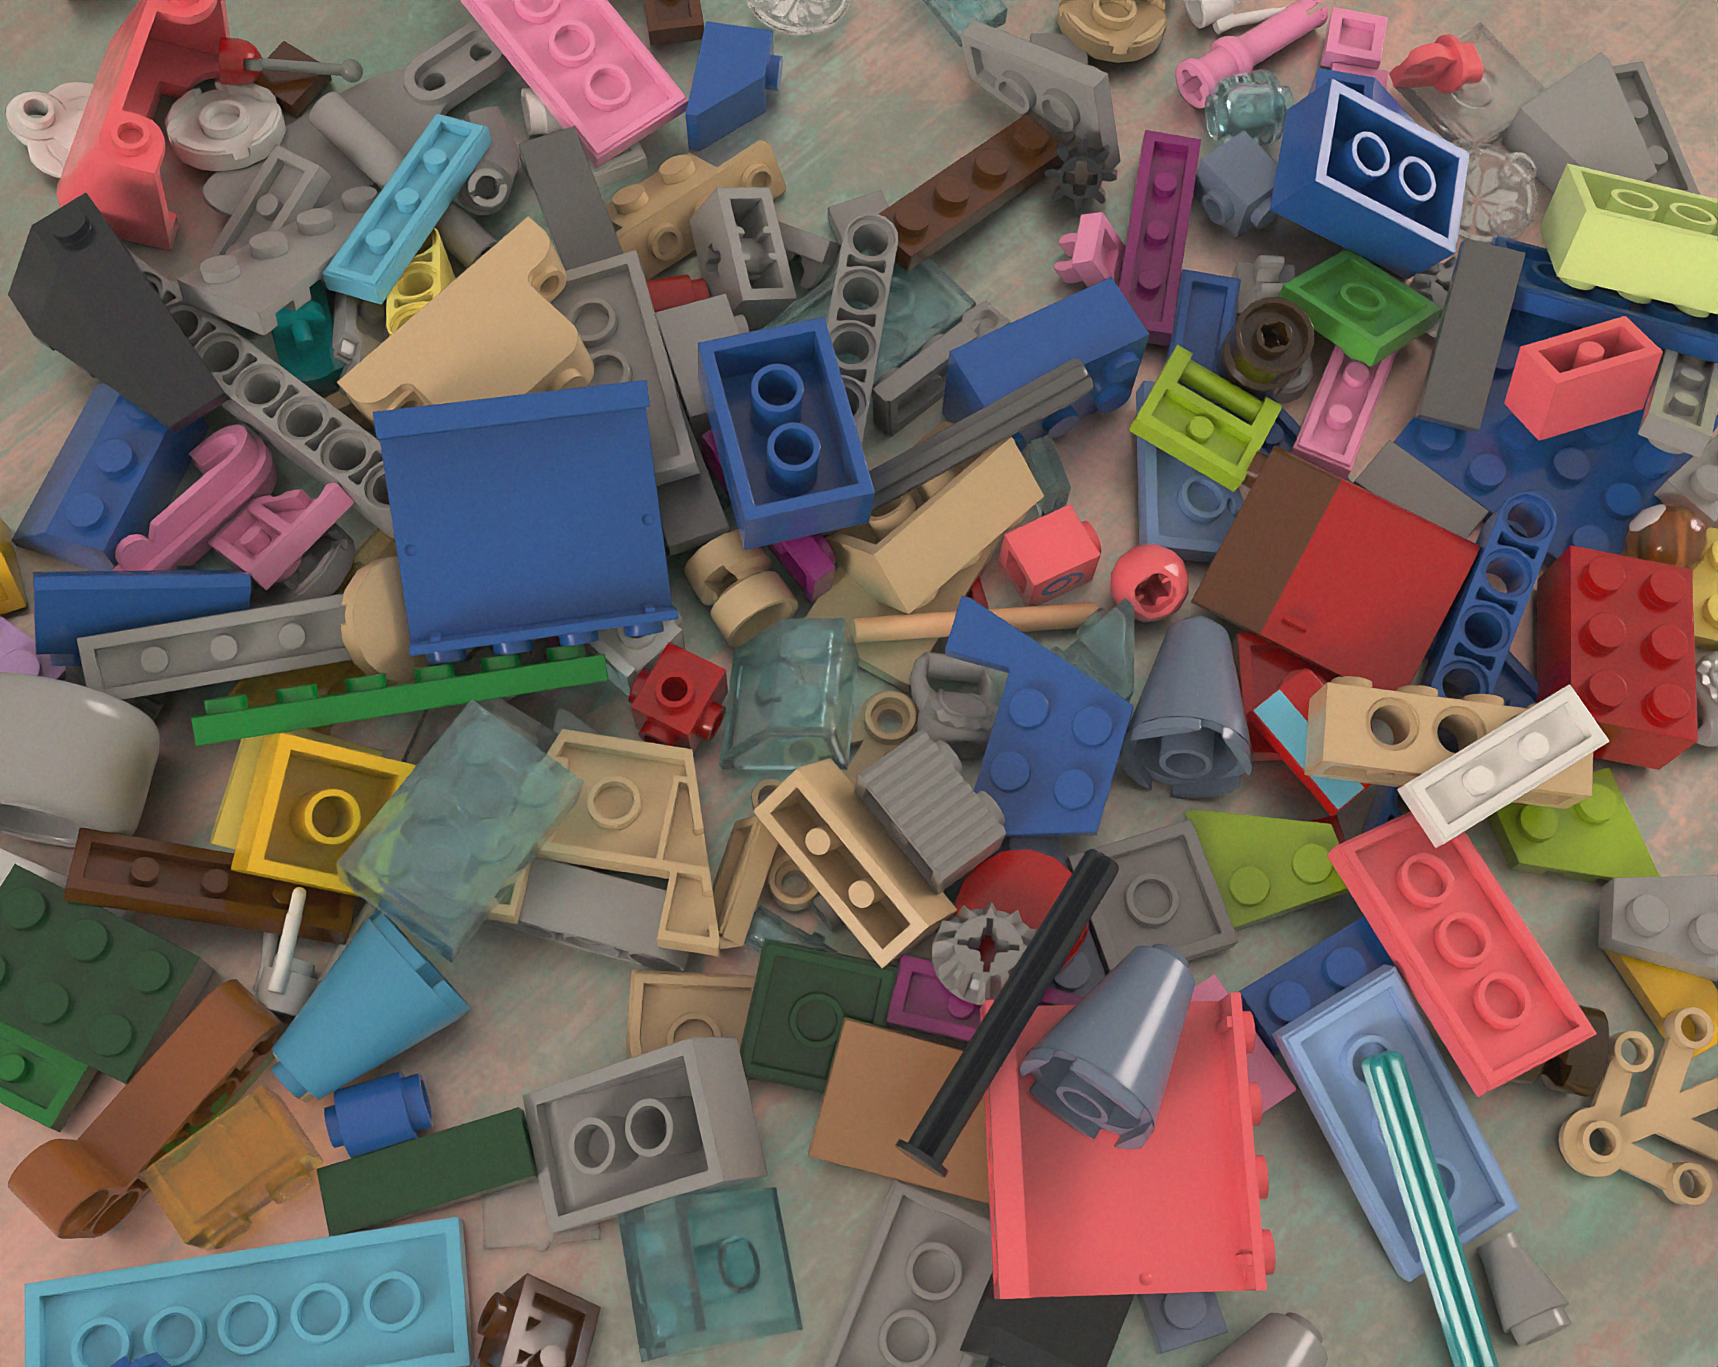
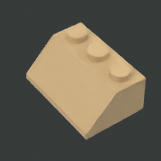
(937, 526)

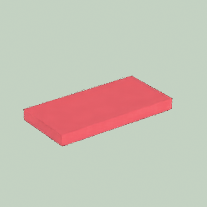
(1461, 951)

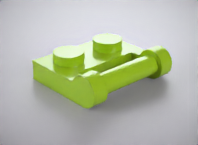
(1200, 430)

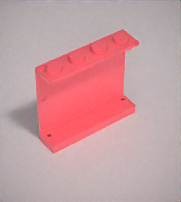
(1133, 1221)

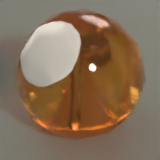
(1667, 536)

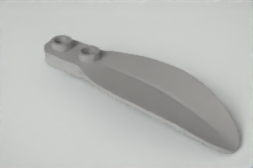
(395, 103)

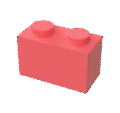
(1582, 377)

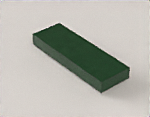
(427, 1173)

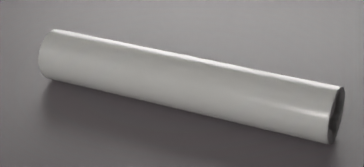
(379, 161)

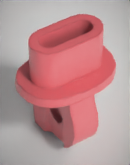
(1440, 64)

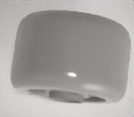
(71, 760)

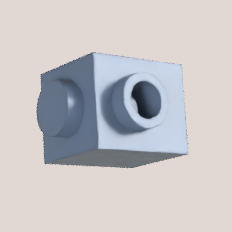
(1237, 185)

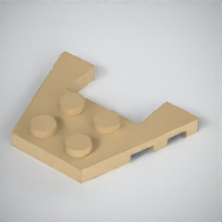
(637, 818)

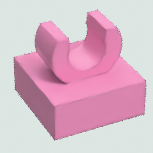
(1094, 252)

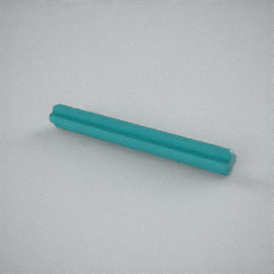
(1428, 1210)

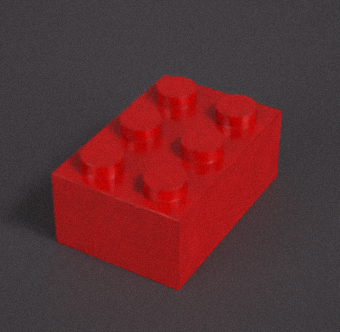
(1626, 648)

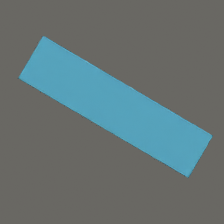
(407, 209)

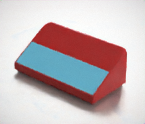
(1284, 724)

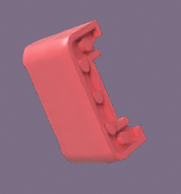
(118, 145)

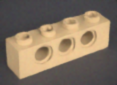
(1345, 748)

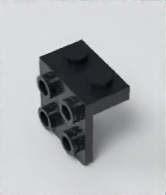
(1045, 1330)

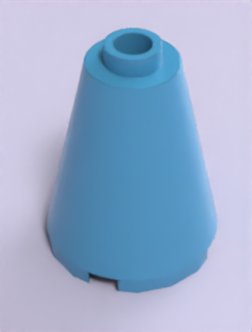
(365, 1011)

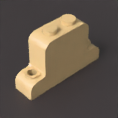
(480, 335)

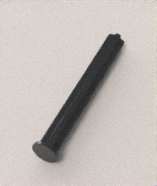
(1010, 1013)

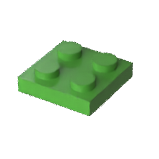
(1361, 307)

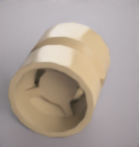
(740, 587)

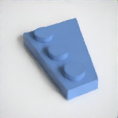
(1178, 503)

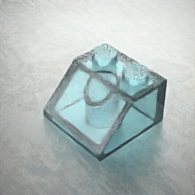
(791, 696)
(708, 1272)

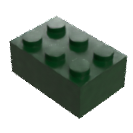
(90, 977)

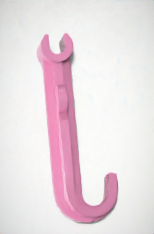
(234, 471)

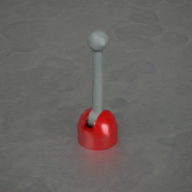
(242, 64)

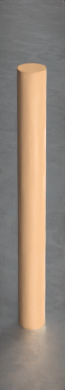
(940, 623)

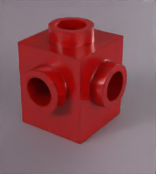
(679, 699)

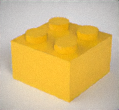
(310, 809)

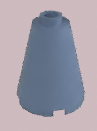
(1190, 716)
(1116, 1048)

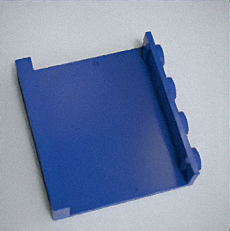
(526, 519)

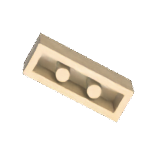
(853, 861)

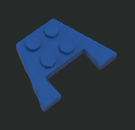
(1052, 733)

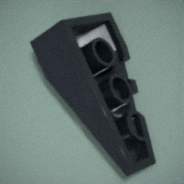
(102, 313)

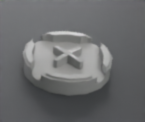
(317, 576)

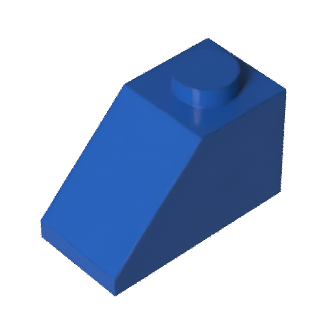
(730, 81)

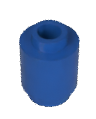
(378, 1113)

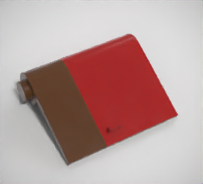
(1334, 572)

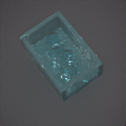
(460, 830)

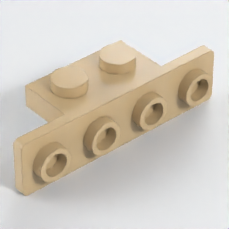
(657, 211)

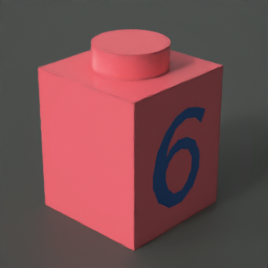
(1050, 556)

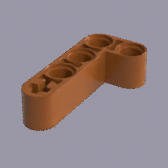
(96, 1181)

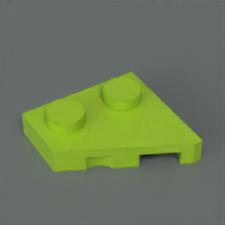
(1579, 842)
(1267, 863)

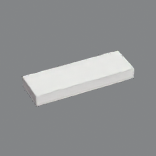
(1502, 766)

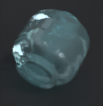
(1249, 103)

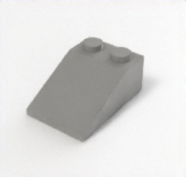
(644, 1132)

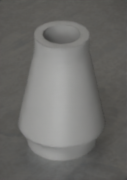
(1522, 1292)

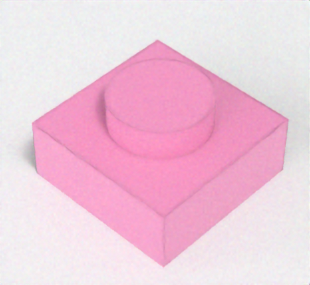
(1354, 39)

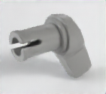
(493, 176)

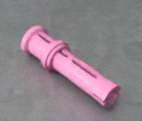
(1239, 54)

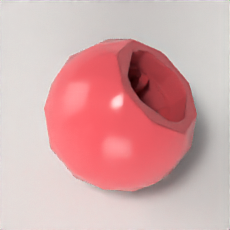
(1151, 580)

